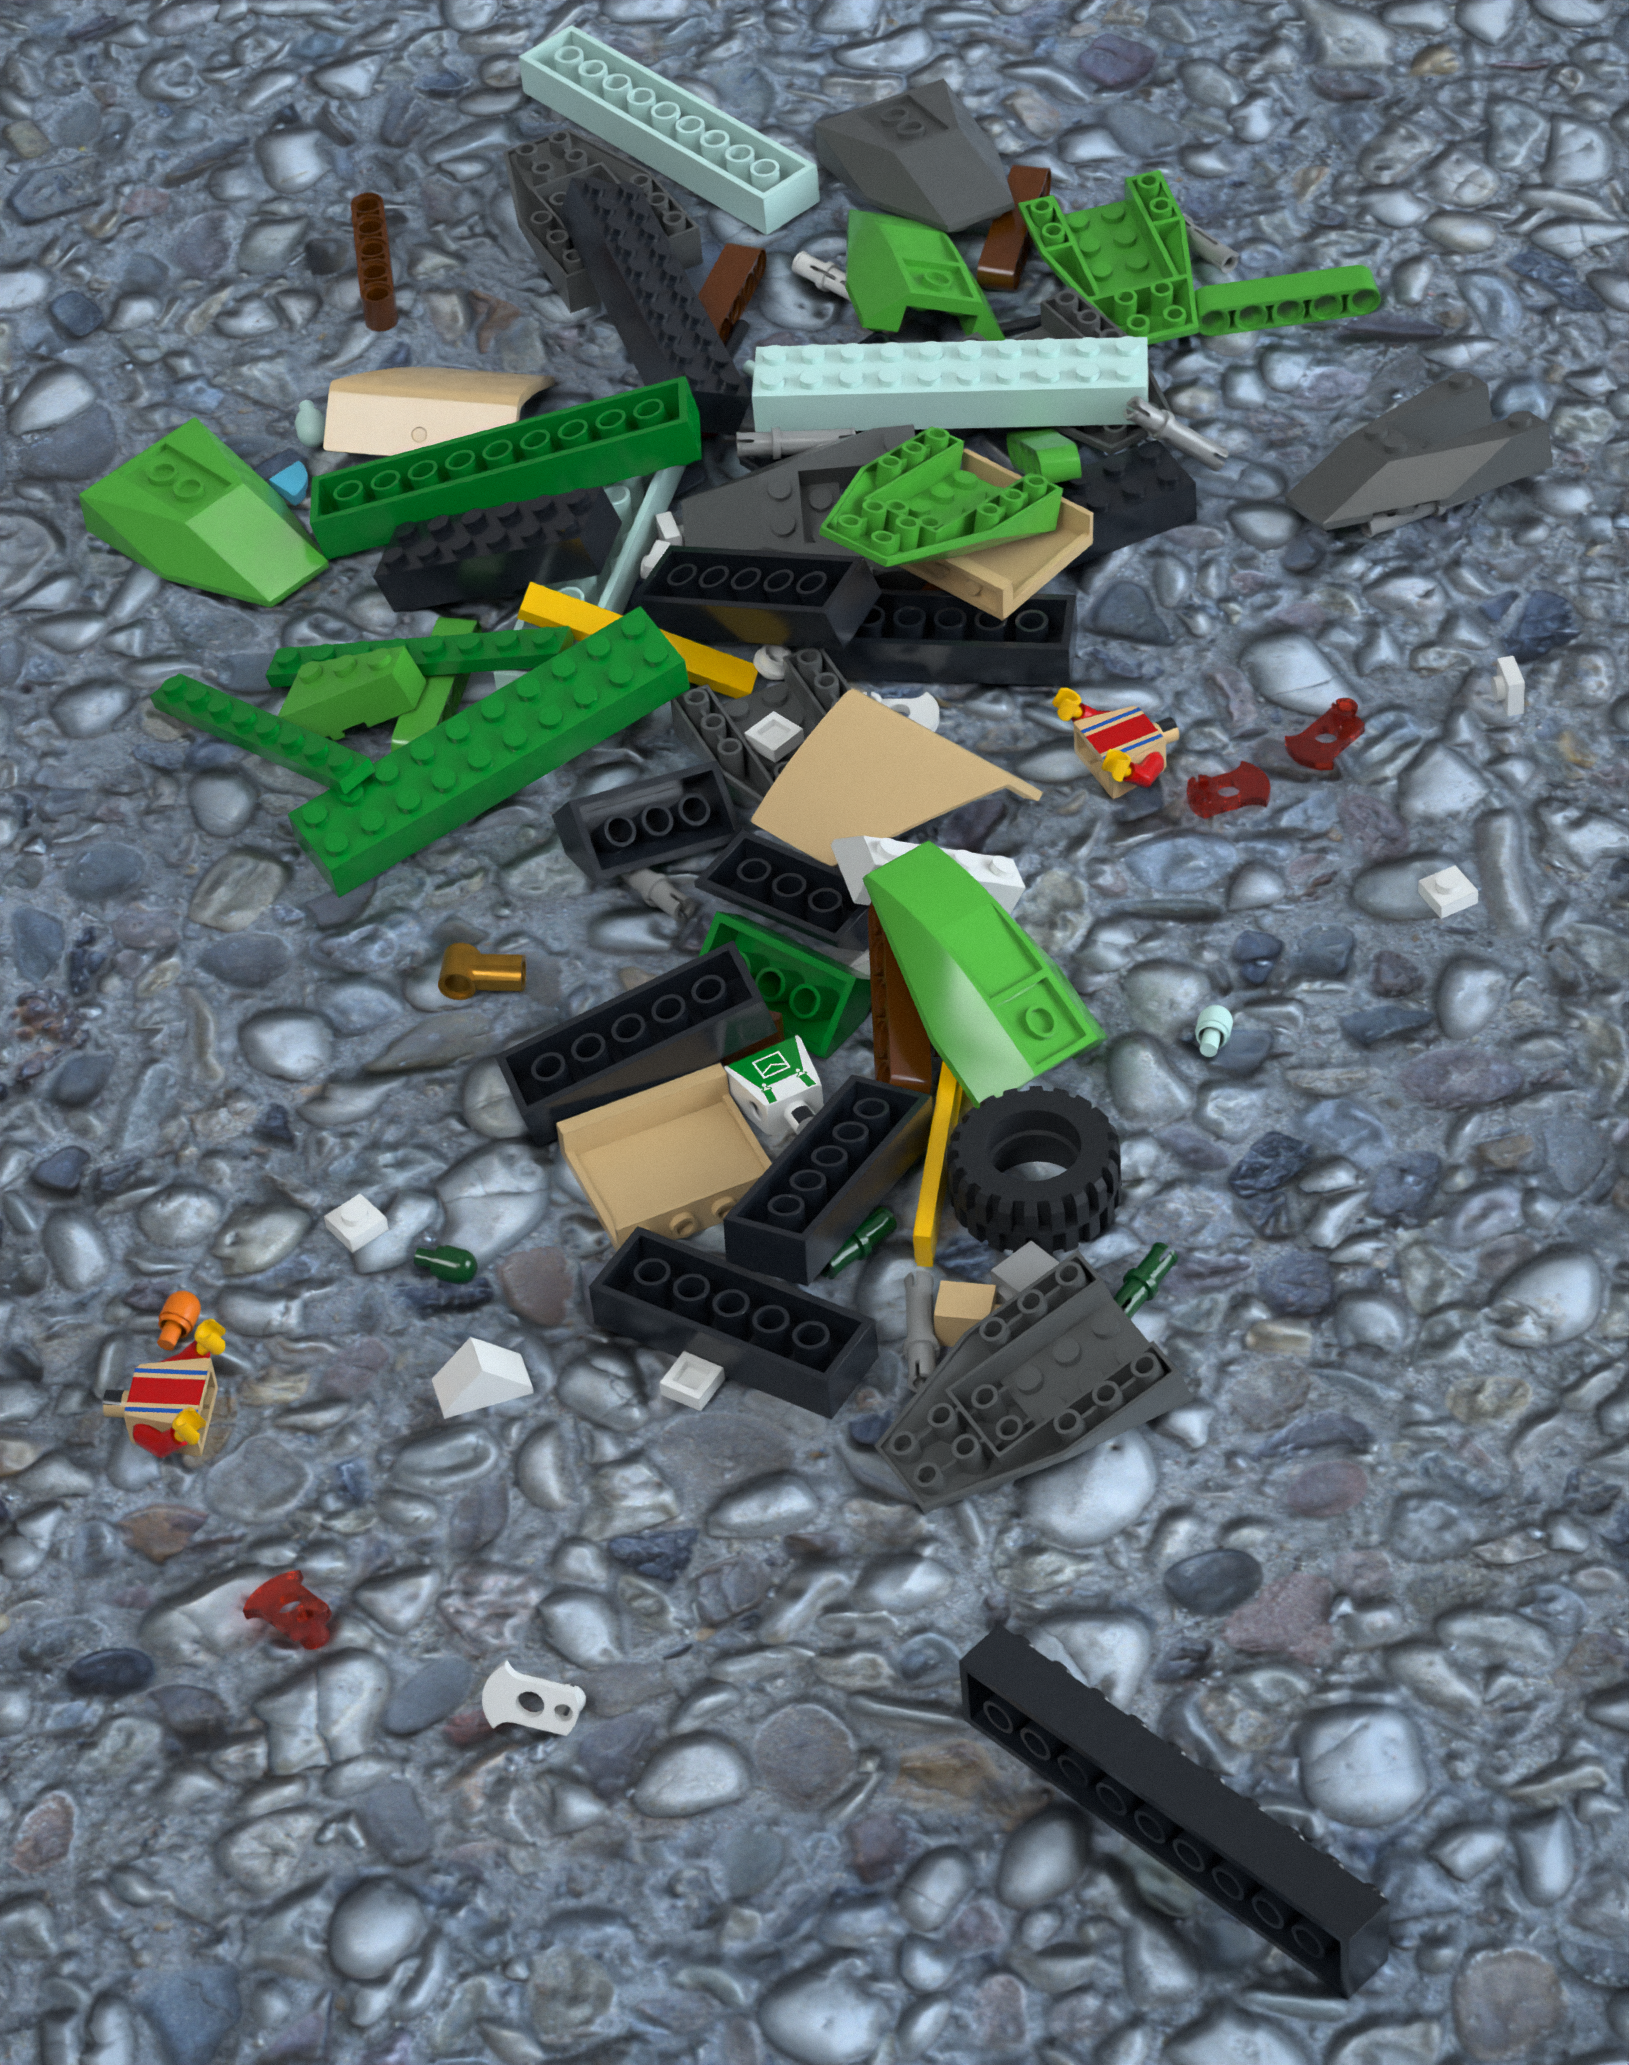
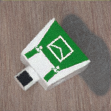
(777, 1087)

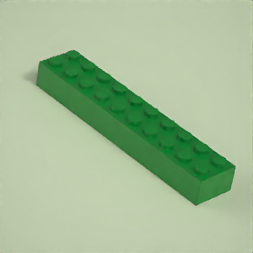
(512, 462)
(490, 751)

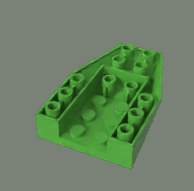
(925, 509)
(203, 520)

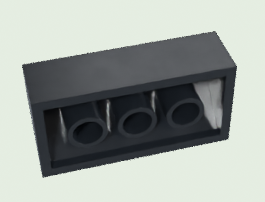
(648, 822)
(787, 890)

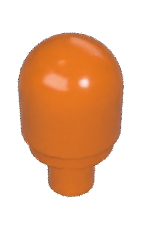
(177, 1318)

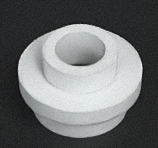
(769, 661)

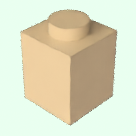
(960, 1308)

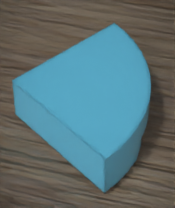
(291, 483)

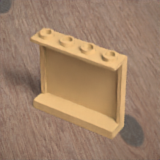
(1010, 573)
(664, 1157)

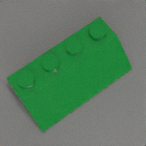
(813, 992)

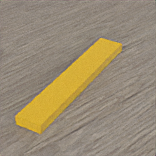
(703, 664)
(936, 1169)

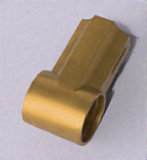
(468, 970)

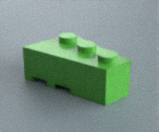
(352, 691)

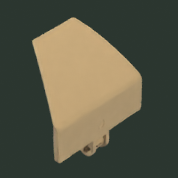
(421, 406)
(873, 777)

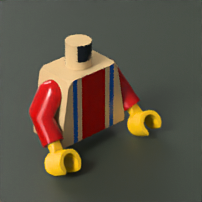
(1117, 745)
(172, 1398)

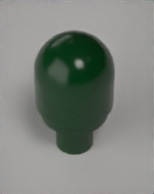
(448, 1263)

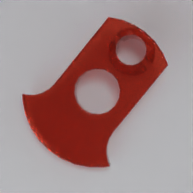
(1339, 721)
(1247, 778)
(302, 1623)

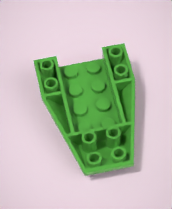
(1123, 257)
(910, 264)
(976, 976)

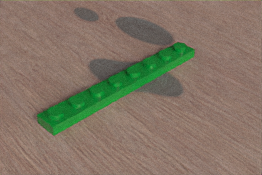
(439, 653)
(262, 733)

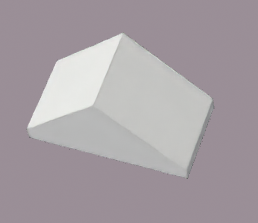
(479, 1378)

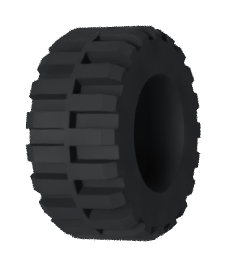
(1026, 1129)

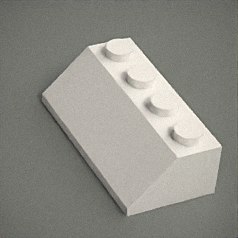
(865, 854)

